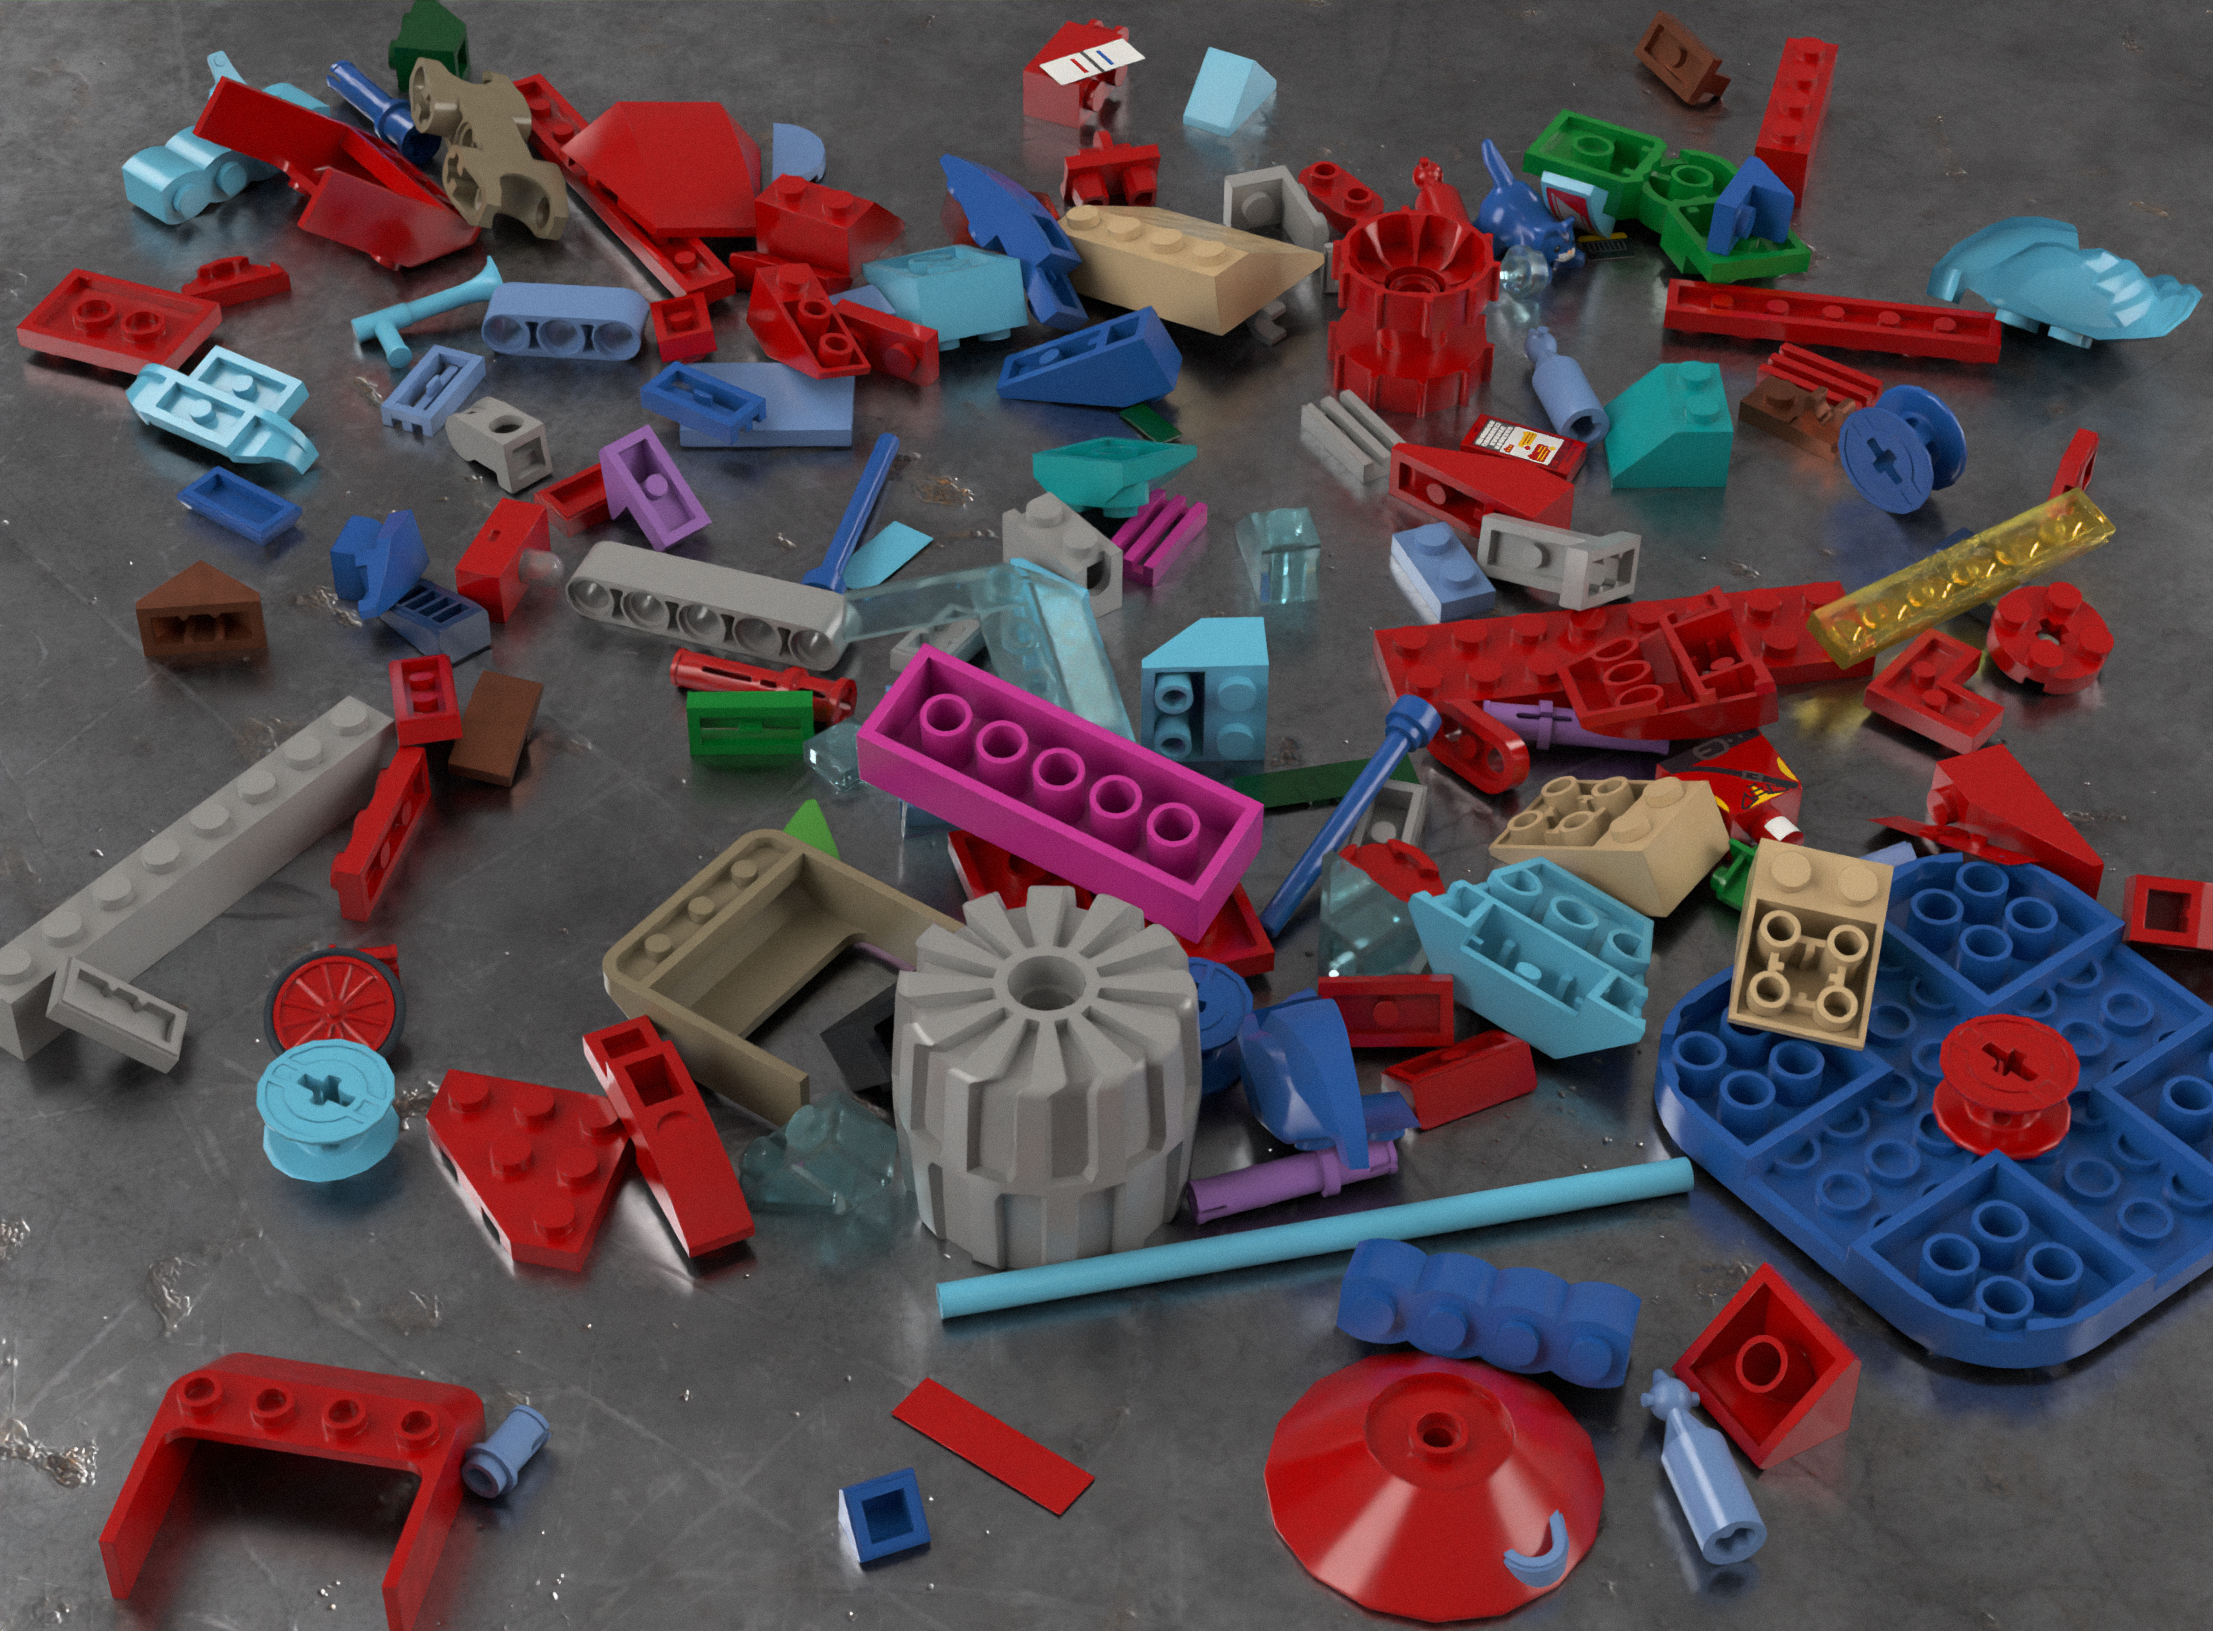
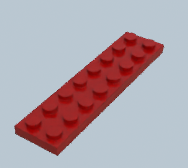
(1519, 654)

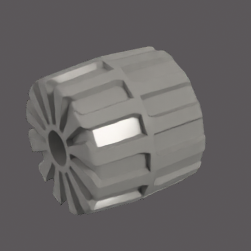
(1047, 1078)

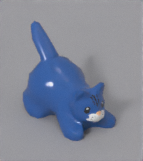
(1520, 217)

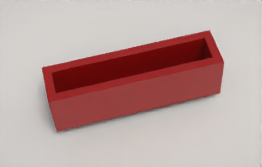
(1797, 112)

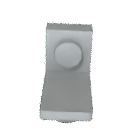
(1271, 198)

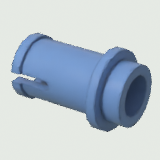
(494, 1465)

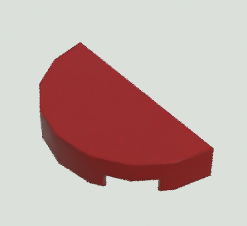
(237, 281)
(1396, 867)

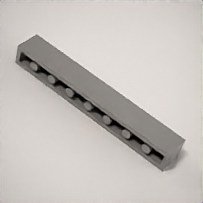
(197, 865)

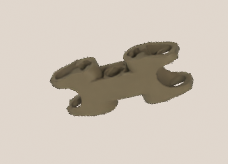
(488, 153)

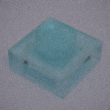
(835, 754)

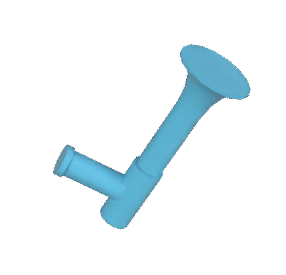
(388, 321)

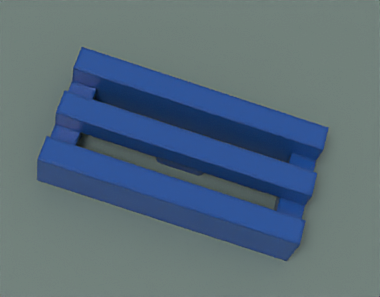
(703, 402)

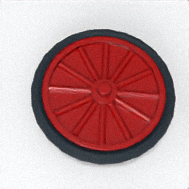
(335, 997)

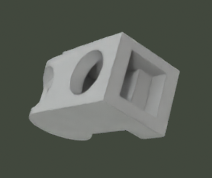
(503, 441)

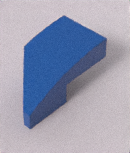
(391, 566)

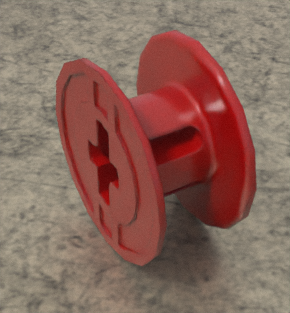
(2005, 1086)

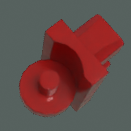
(1111, 171)

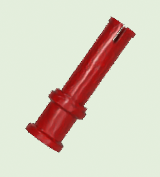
(706, 673)

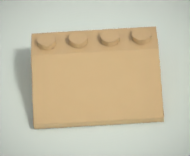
(1180, 265)

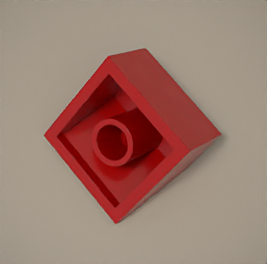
(822, 225)

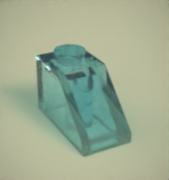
(1281, 554)

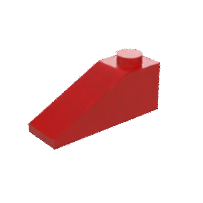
(1468, 485)
(1998, 799)

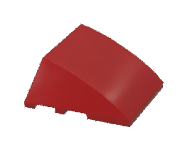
(673, 167)
(1674, 682)

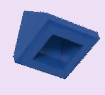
(883, 1515)

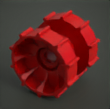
(1413, 310)

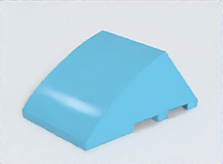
(1541, 956)

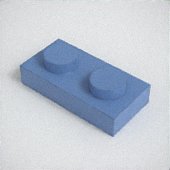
(1443, 571)

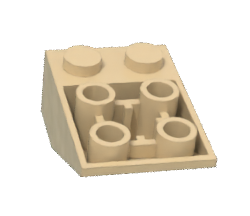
(1623, 836)
(1809, 944)

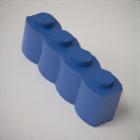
(1507, 1316)

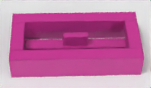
(1144, 533)

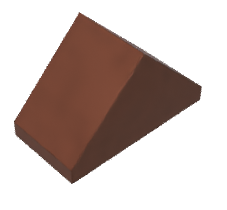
(200, 613)

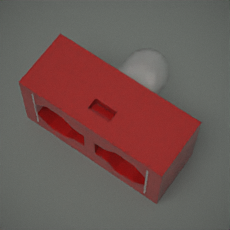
(508, 558)

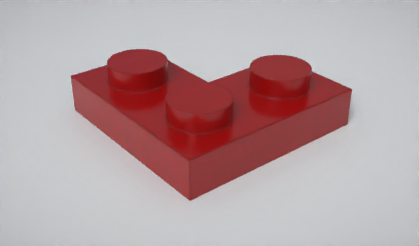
(1927, 694)

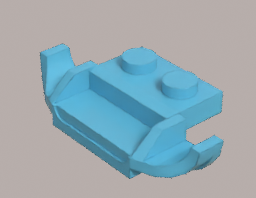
(228, 407)

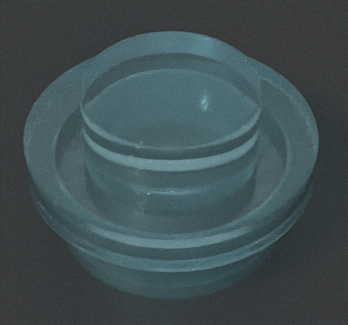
(1523, 272)

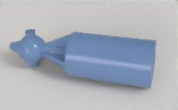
(1564, 390)
(1704, 1476)

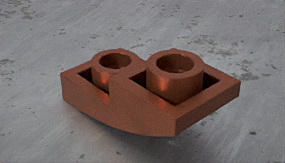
(495, 728)

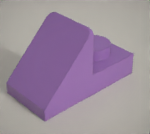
(649, 486)

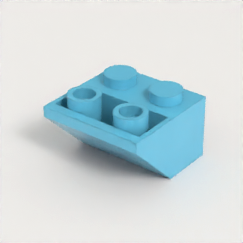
(1207, 692)

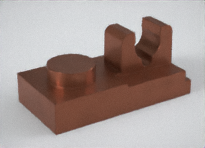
(1681, 59)
(1797, 416)

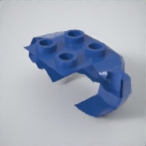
(1306, 1083)

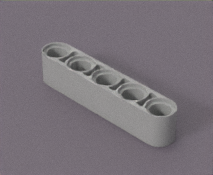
(709, 605)

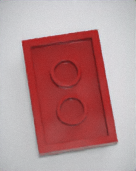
(118, 323)

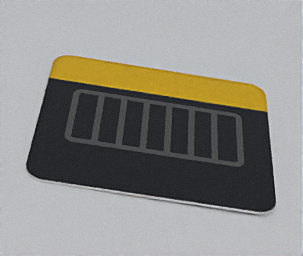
(1603, 248)

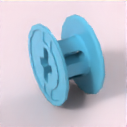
(327, 1110)

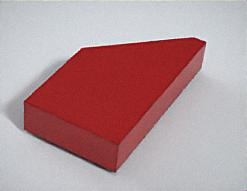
(2076, 464)

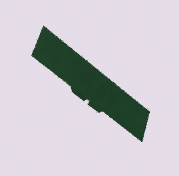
(1313, 784)

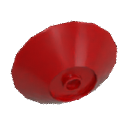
(1421, 1475)

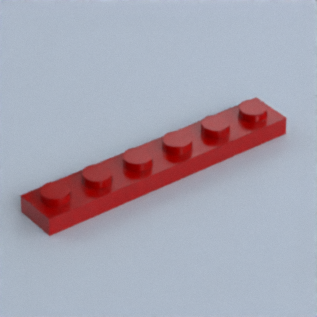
(1833, 321)

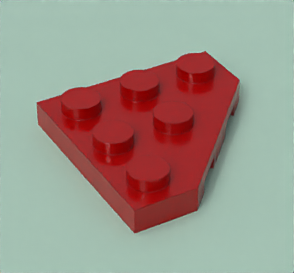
(532, 1161)

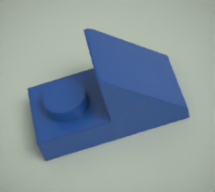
(1751, 204)

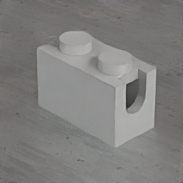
(1068, 546)

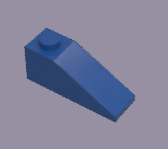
(1101, 365)

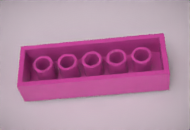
(1060, 791)

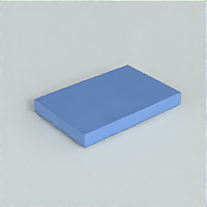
(797, 407)

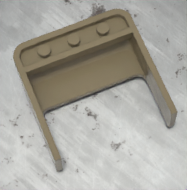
(742, 946)

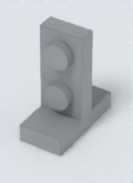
(1558, 560)

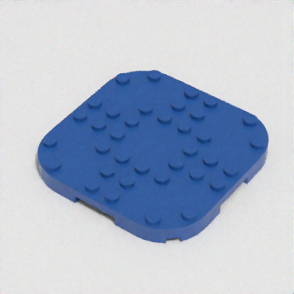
(1946, 1244)

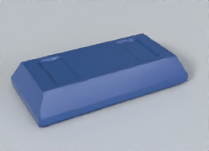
(240, 505)

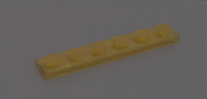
(1959, 578)

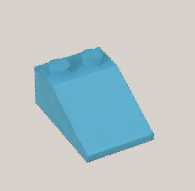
(954, 291)

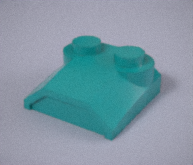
(1110, 472)

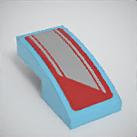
(1575, 198)

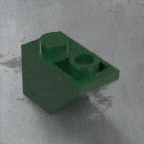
(432, 34)

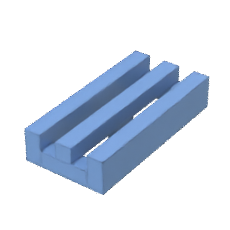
(442, 394)

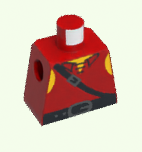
(1750, 785)

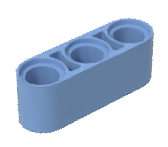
(565, 321)

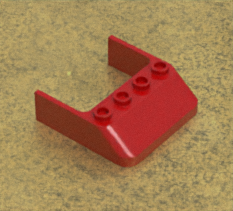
(356, 182)
(311, 1413)

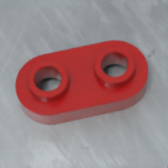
(1339, 195)
(1484, 751)

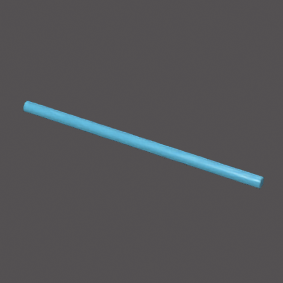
(1312, 1237)

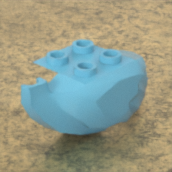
(2040, 276)

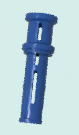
(390, 116)

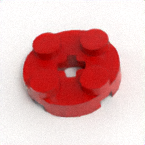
(2060, 614)

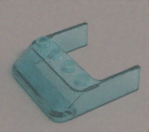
(1034, 631)

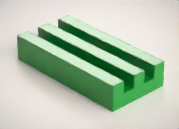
(750, 714)

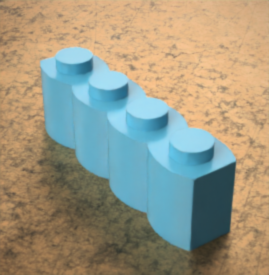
(191, 172)

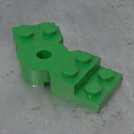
(1662, 192)

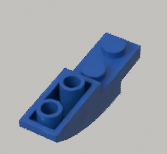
(1015, 223)

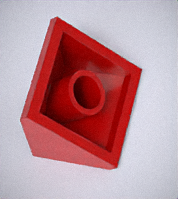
(1772, 1371)

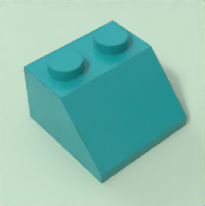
(1670, 429)

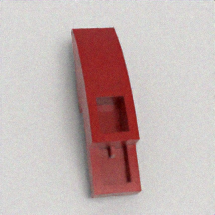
(671, 1134)

